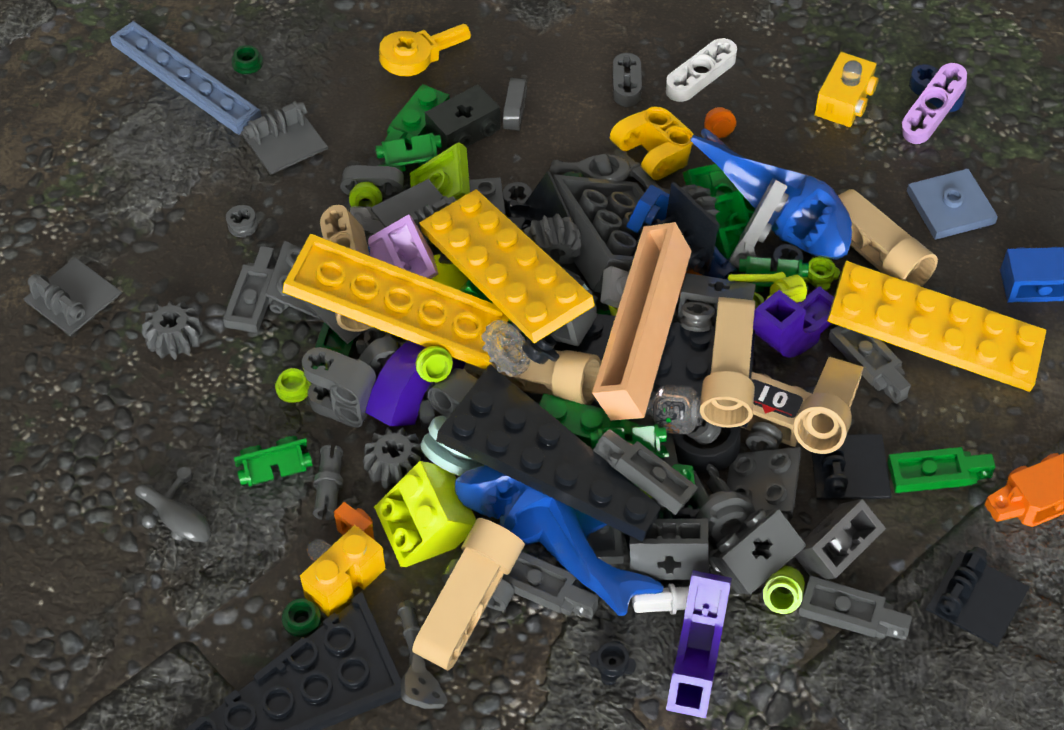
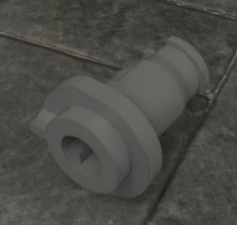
(723, 508)

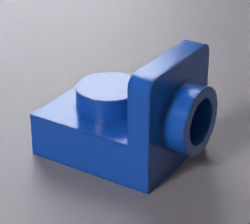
(649, 208)

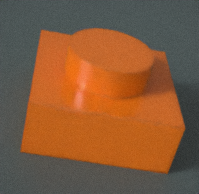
(347, 517)

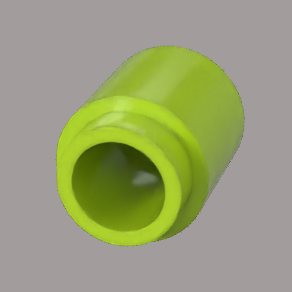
(784, 600)

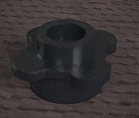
(541, 350)
(612, 651)

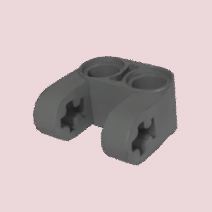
(345, 379)

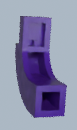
(793, 326)
(400, 388)
(699, 644)

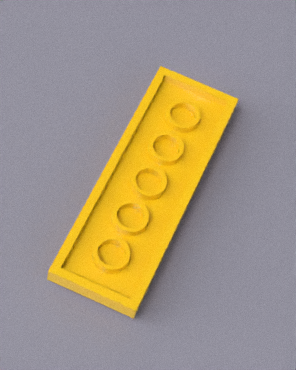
(506, 265)
(392, 299)
(937, 326)

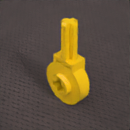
(411, 52)

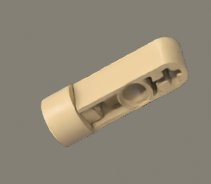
(344, 229)
(886, 243)
(568, 378)
(728, 391)
(826, 413)
(485, 558)

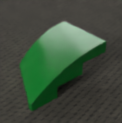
(733, 206)

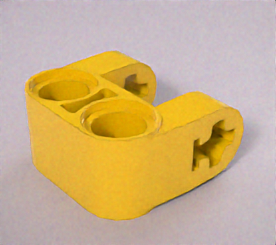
(660, 135)

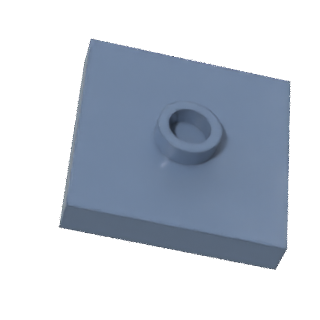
(951, 204)

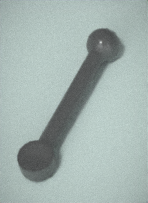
(184, 475)

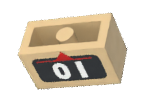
(777, 405)

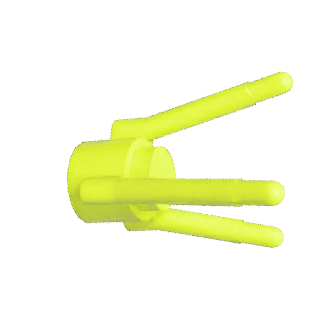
(792, 286)

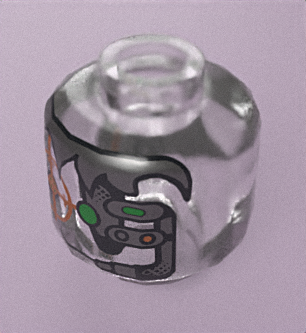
(675, 409)

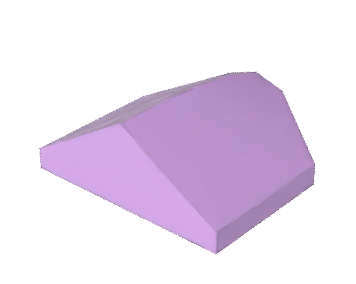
(404, 247)

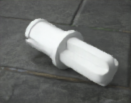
(669, 600)

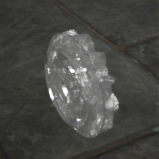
(500, 334)

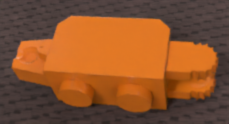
(1031, 493)

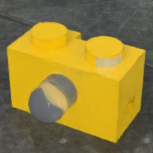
(846, 89)
(340, 569)

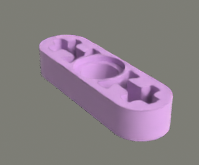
(934, 89)

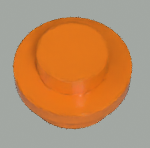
(720, 122)

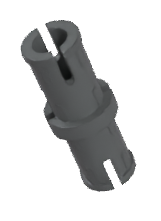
(328, 482)

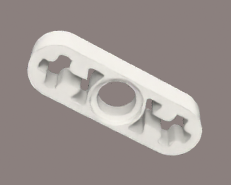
(697, 81)

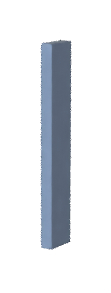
(185, 77)

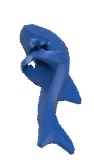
(813, 212)
(557, 527)

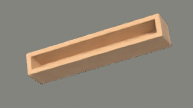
(642, 322)

